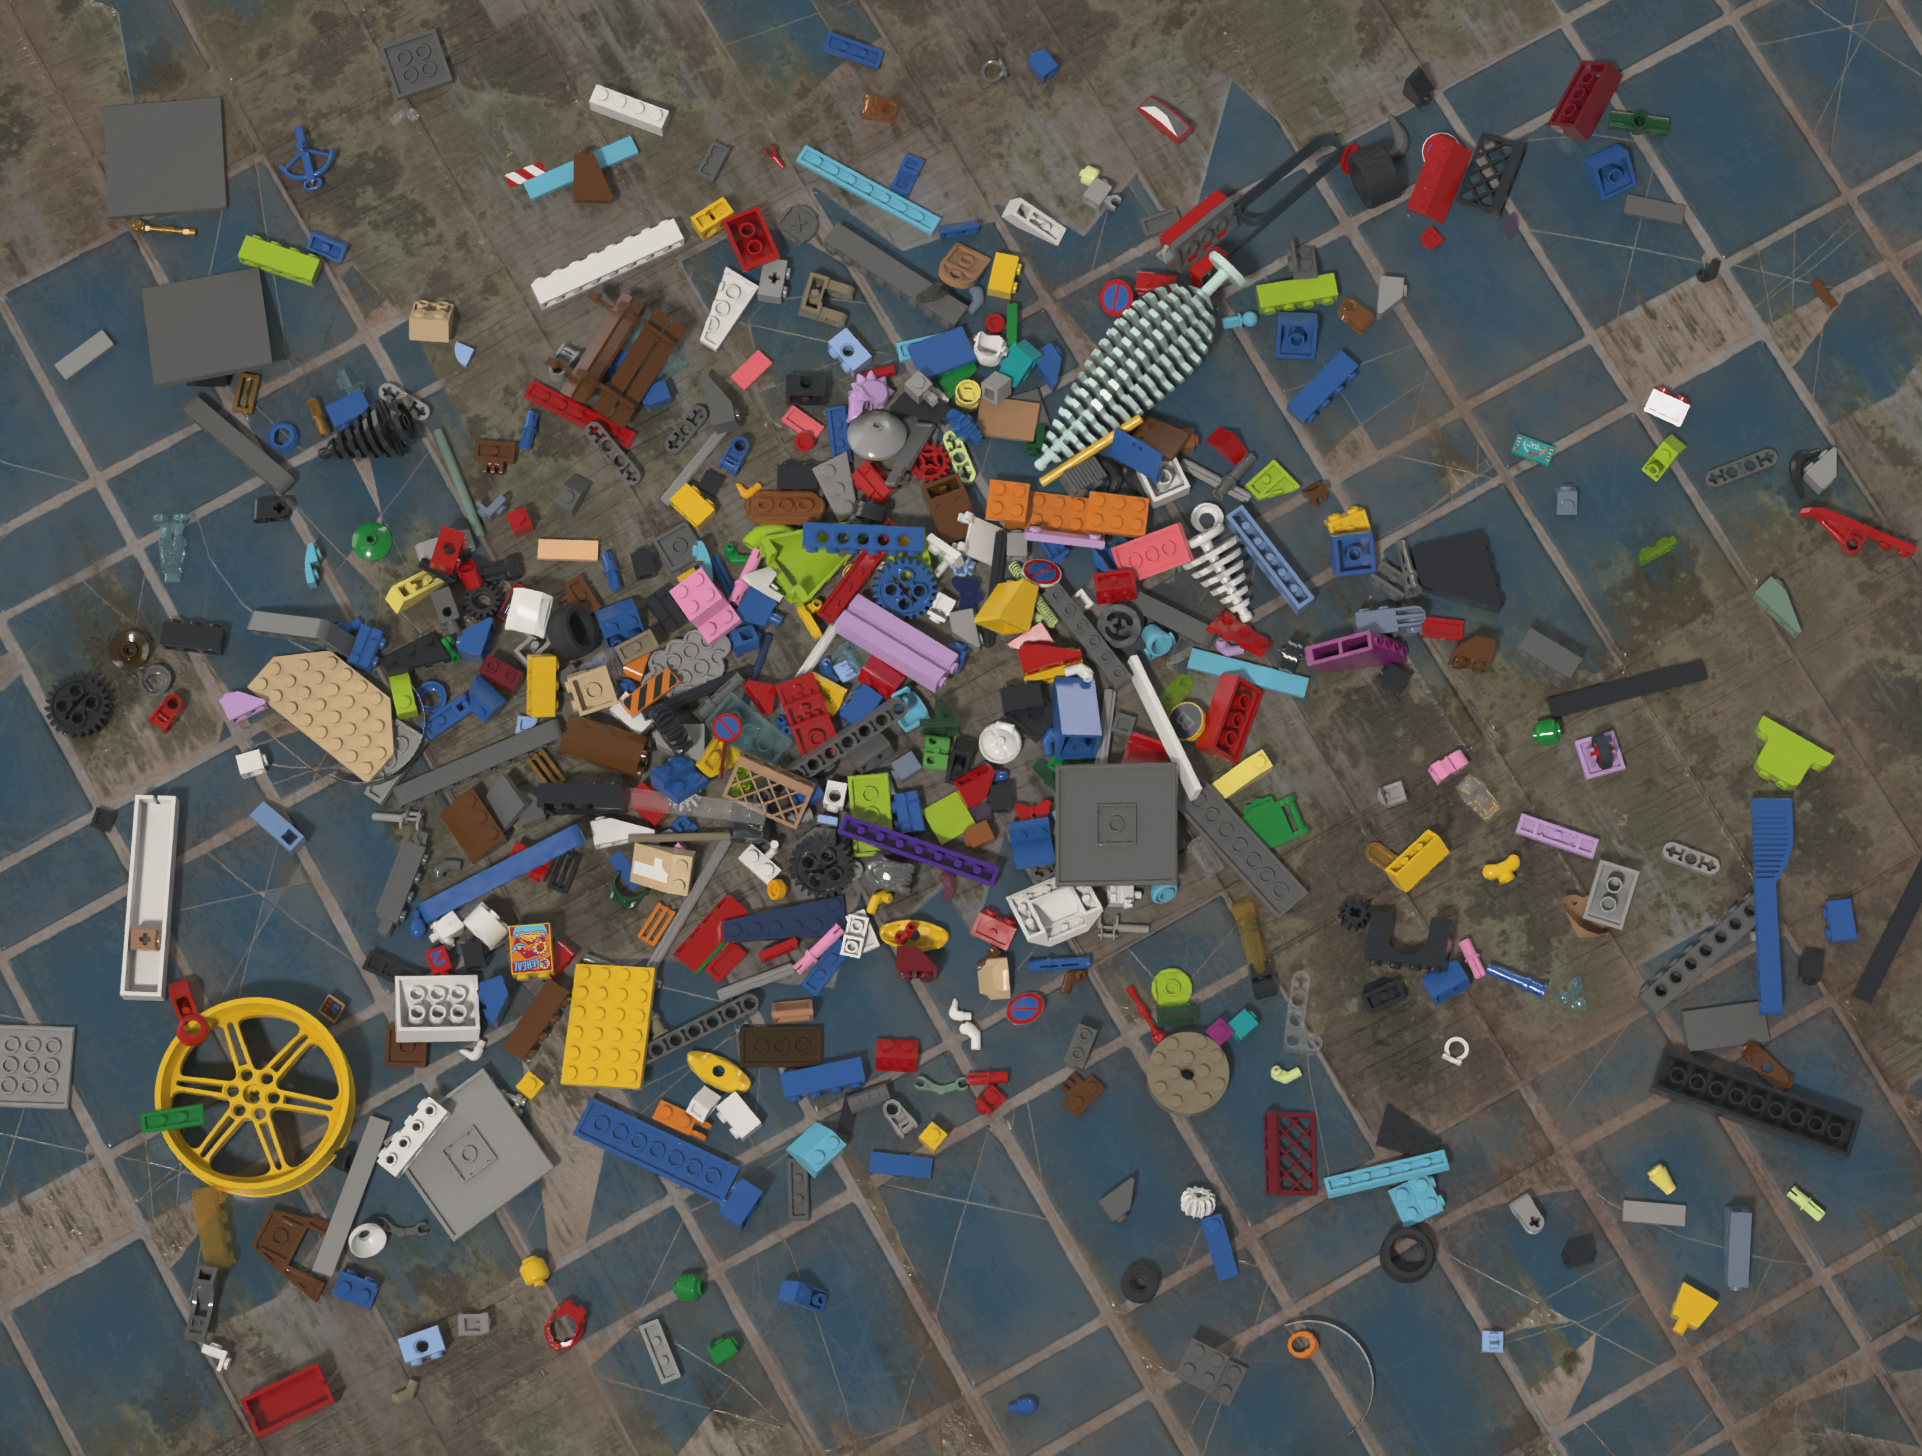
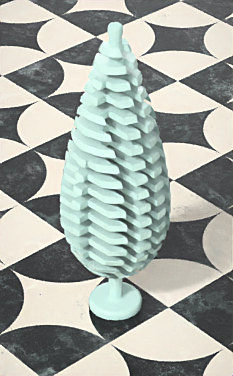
(1150, 345)

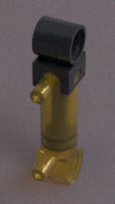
(1258, 965)

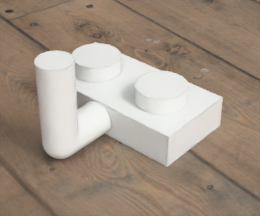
(949, 554)
(761, 863)

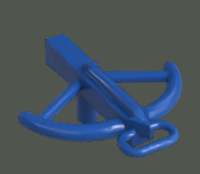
(310, 174)

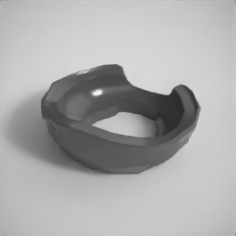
(155, 670)

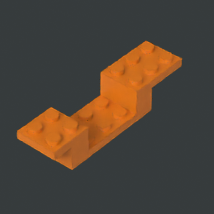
(1097, 514)

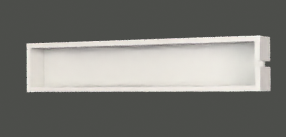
(150, 895)

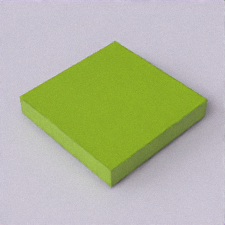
(948, 818)

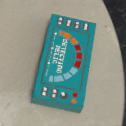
(1533, 450)

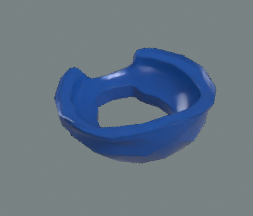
(293, 440)
(430, 686)

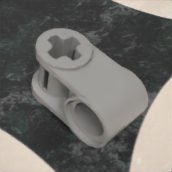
(566, 356)
(900, 1119)
(1525, 1211)

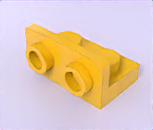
(1350, 521)

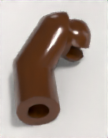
(994, 953)

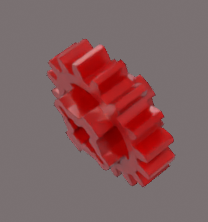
(934, 469)

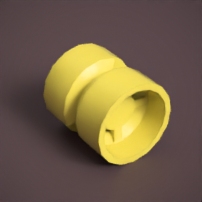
(967, 396)

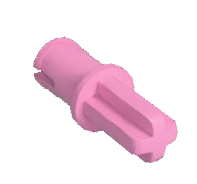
(1472, 958)

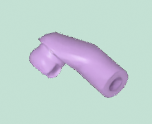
(1226, 649)

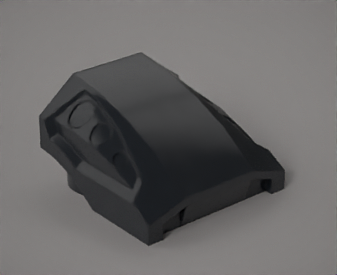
(753, 833)

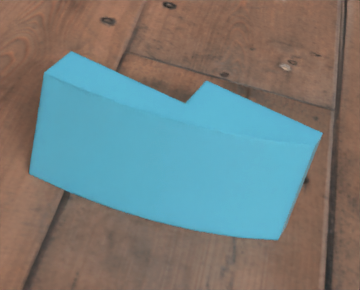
(701, 554)
(312, 561)

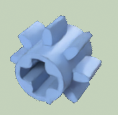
(967, 567)

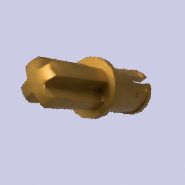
(318, 417)

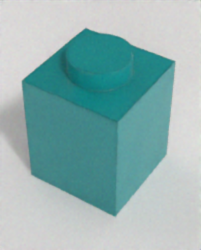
(1243, 1025)

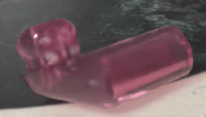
(950, 886)

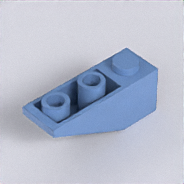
(278, 828)

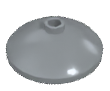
(876, 442)

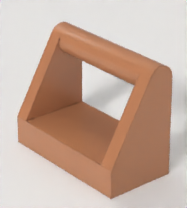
(792, 1011)

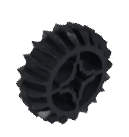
(671, 729)

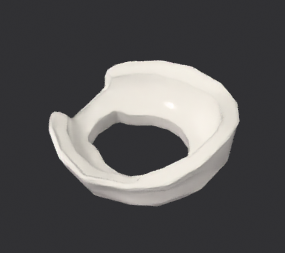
(1204, 508)

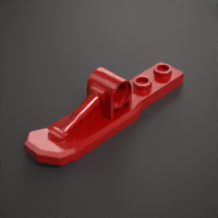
(1845, 529)

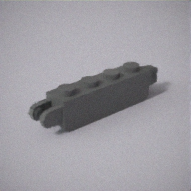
(401, 883)

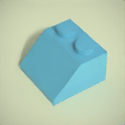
(816, 1149)

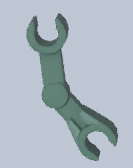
(940, 1090)

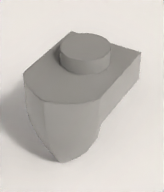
(1392, 794)

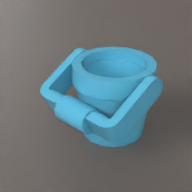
(1156, 641)

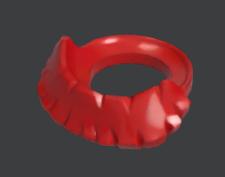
(1350, 149)

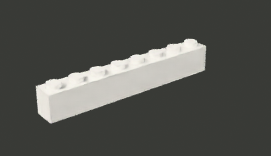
(607, 264)

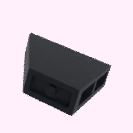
(1459, 571)

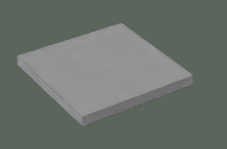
(36, 1066)

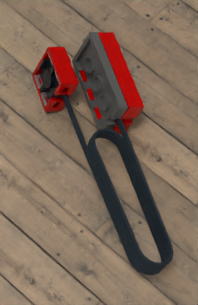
(1214, 216)

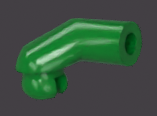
(733, 556)

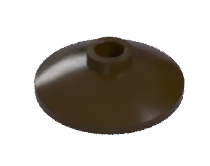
(122, 643)

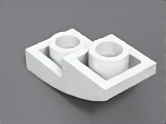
(854, 936)

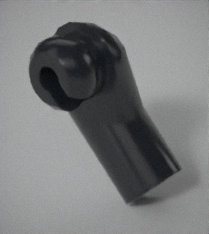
(1709, 274)

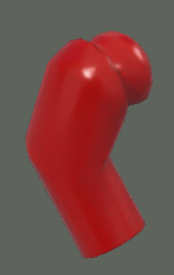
(906, 933)

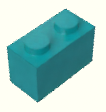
(1019, 362)

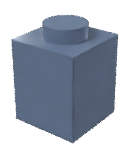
(905, 768)

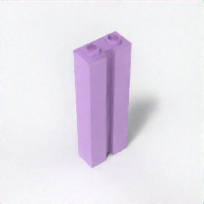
(897, 643)

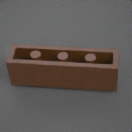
(536, 1020)

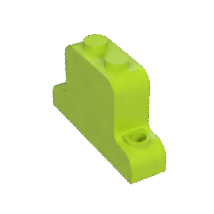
(1786, 755)

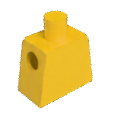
(1690, 1308)

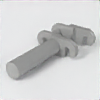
(401, 818)
(1121, 928)

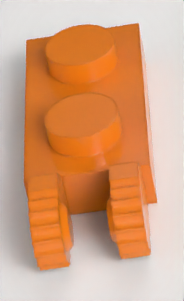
(679, 1120)

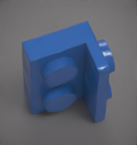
(355, 1289)

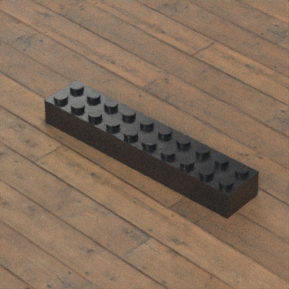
(1755, 1105)

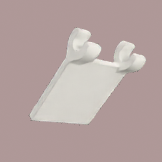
(979, 538)

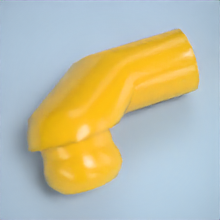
(878, 898)

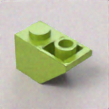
(1663, 457)

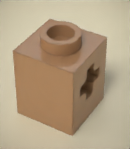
(138, 935)

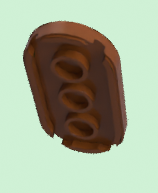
(784, 507)

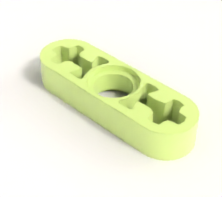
(969, 469)

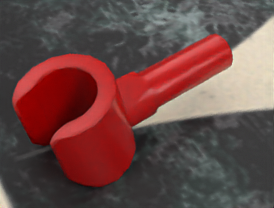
(773, 155)

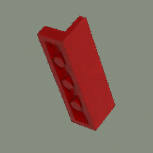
(708, 933)

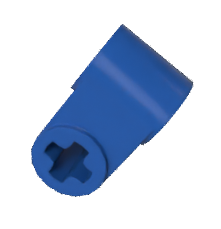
(732, 459)

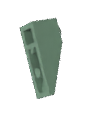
(1776, 603)

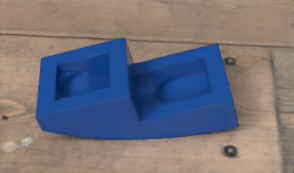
(907, 175)

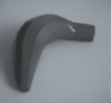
(1400, 138)

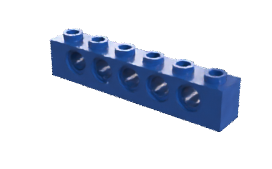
(853, 531)

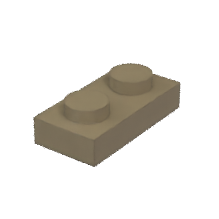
(636, 647)

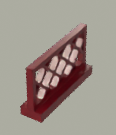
(1272, 1154)

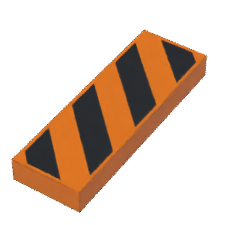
(650, 692)

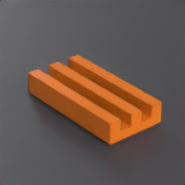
(665, 910)

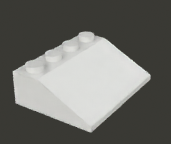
(437, 1008)

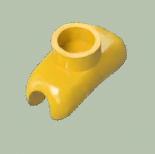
(1502, 871)

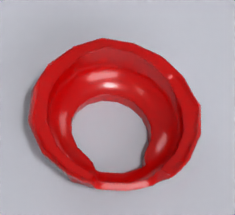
(197, 1039)

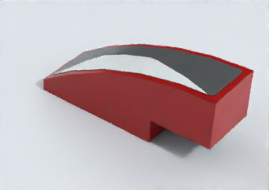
(1165, 120)

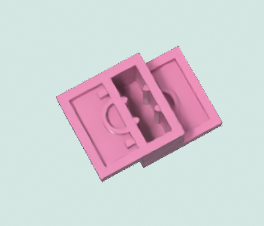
(705, 606)

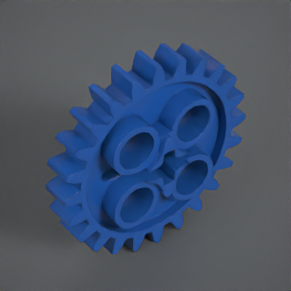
(918, 577)

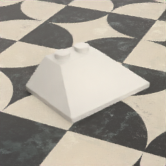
(1054, 913)

